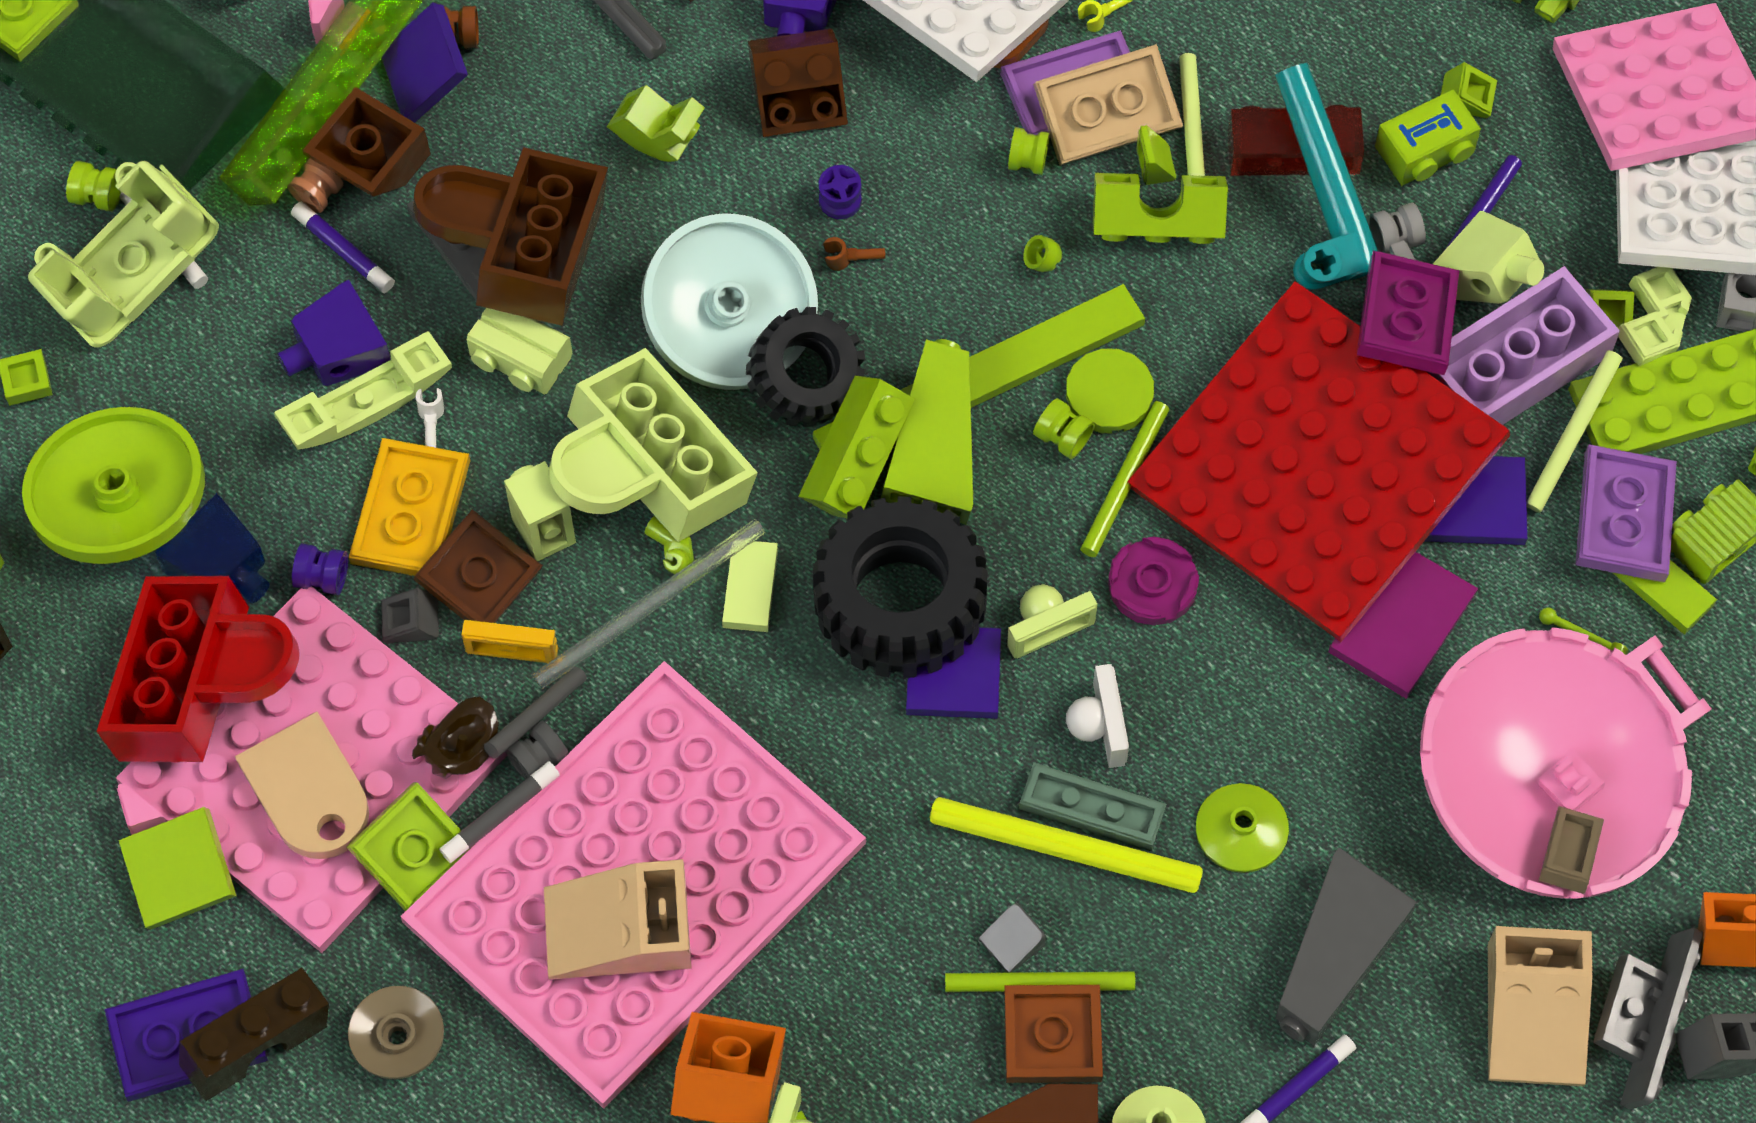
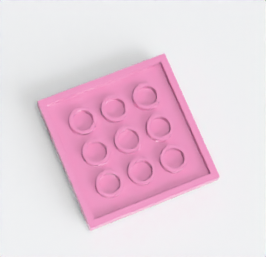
(1661, 85)

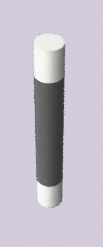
(499, 812)

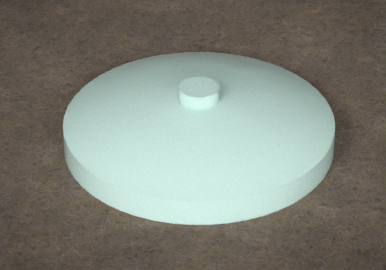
(717, 291)

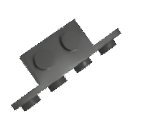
(1644, 1011)

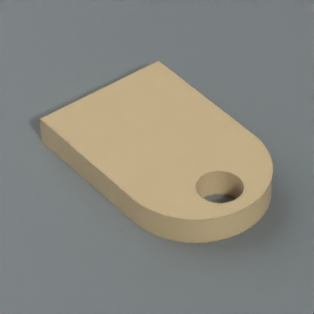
(304, 785)

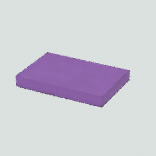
(1023, 74)
(1626, 513)

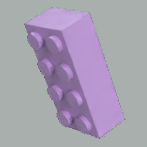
(1529, 347)

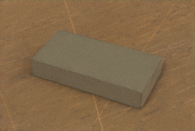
(1571, 850)

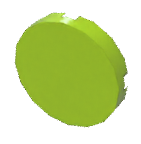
(1110, 389)

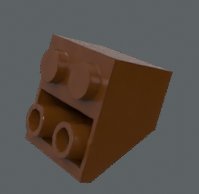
(798, 82)

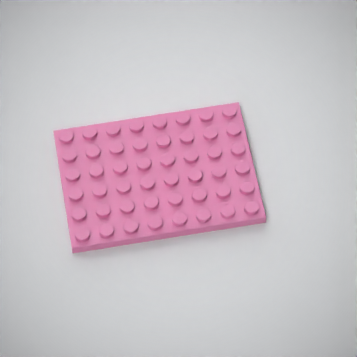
(644, 786)

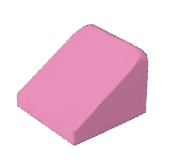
(323, 15)
(137, 811)

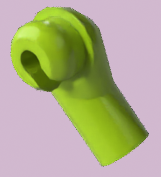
(676, 553)

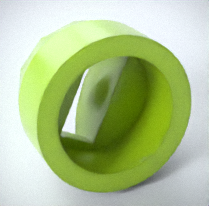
(1038, 260)

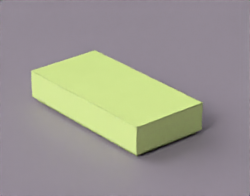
(750, 587)

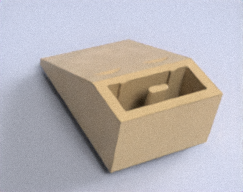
(619, 922)
(1539, 1005)

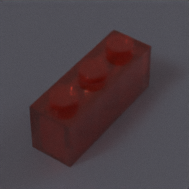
(1266, 143)

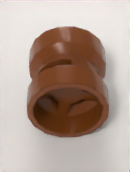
(467, 24)

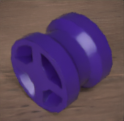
(846, 183)

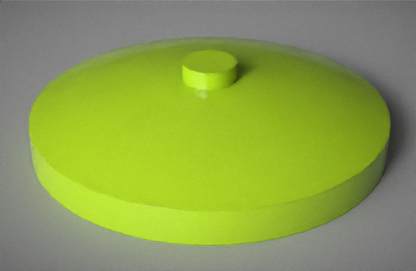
(113, 485)

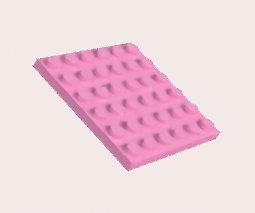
(373, 712)

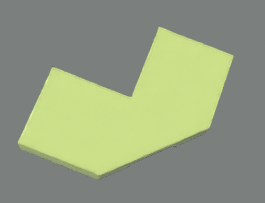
(1661, 329)

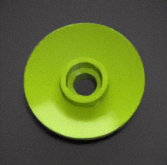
(1238, 847)

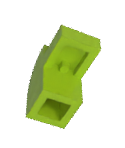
(655, 125)

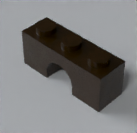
(225, 1047)

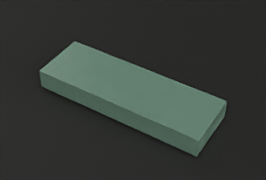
(1092, 806)

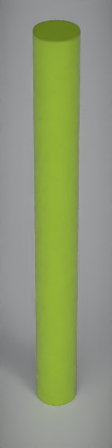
(1120, 485)
(996, 981)

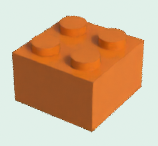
(727, 1070)

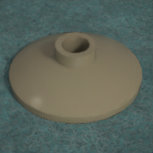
(392, 1011)

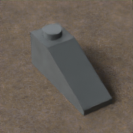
(1719, 1046)

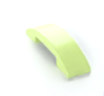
(366, 398)

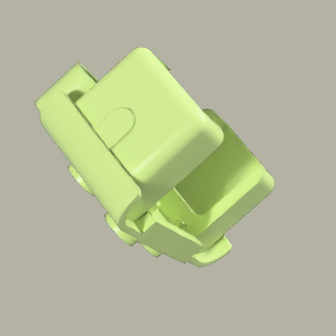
(128, 258)

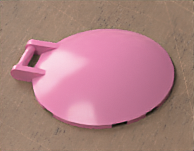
(1520, 709)

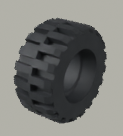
(892, 535)

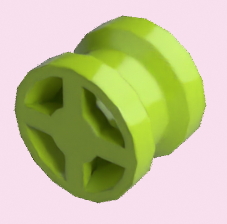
(1028, 151)

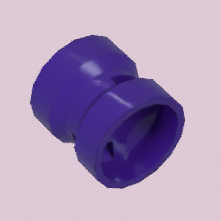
(320, 569)

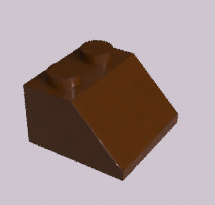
(369, 145)

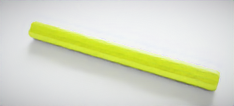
(1066, 845)

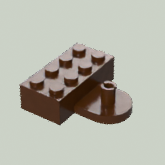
(528, 223)

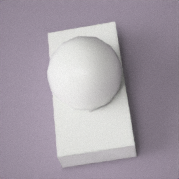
(1101, 717)

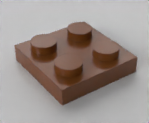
(1053, 1033)

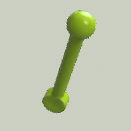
(1548, 616)

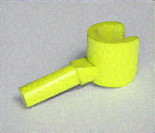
(1093, 7)

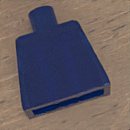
(216, 545)

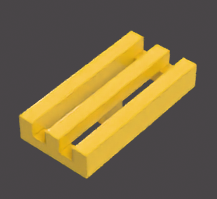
(509, 641)

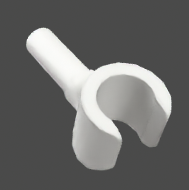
(430, 413)

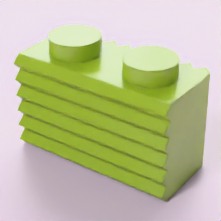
(1717, 532)

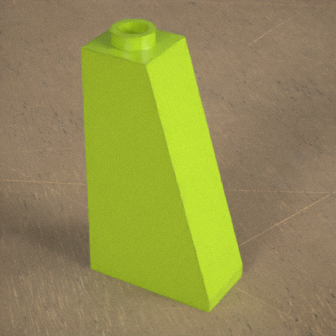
(936, 438)

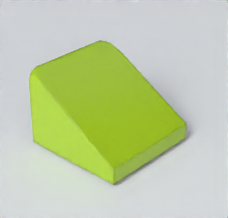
(1472, 87)
(1154, 157)
(1615, 304)

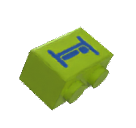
(1428, 138)

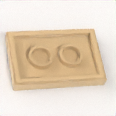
(1107, 104)

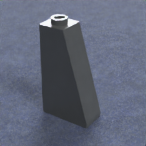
(1345, 938)

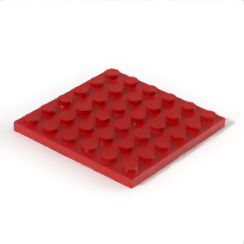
(1317, 462)

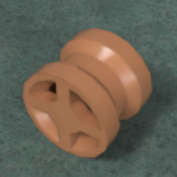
(315, 186)

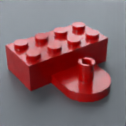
(185, 658)

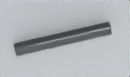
(535, 712)

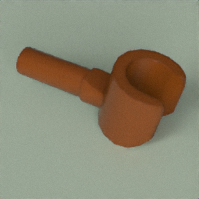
(846, 254)

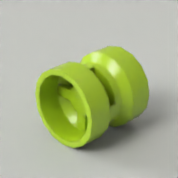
(91, 185)
(1064, 428)

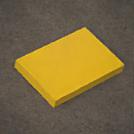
(408, 506)

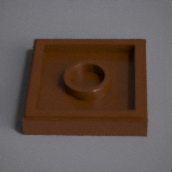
(478, 571)

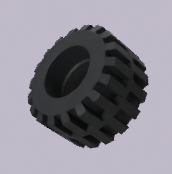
(823, 337)

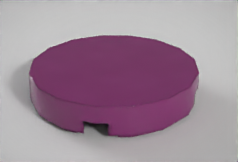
(1153, 581)

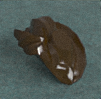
(459, 739)

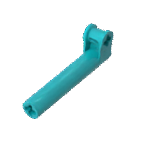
(1351, 241)

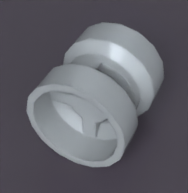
(1397, 226)

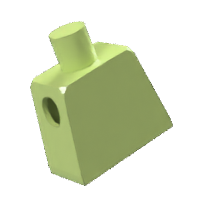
(1491, 260)

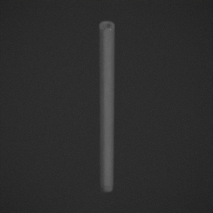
(648, 604)

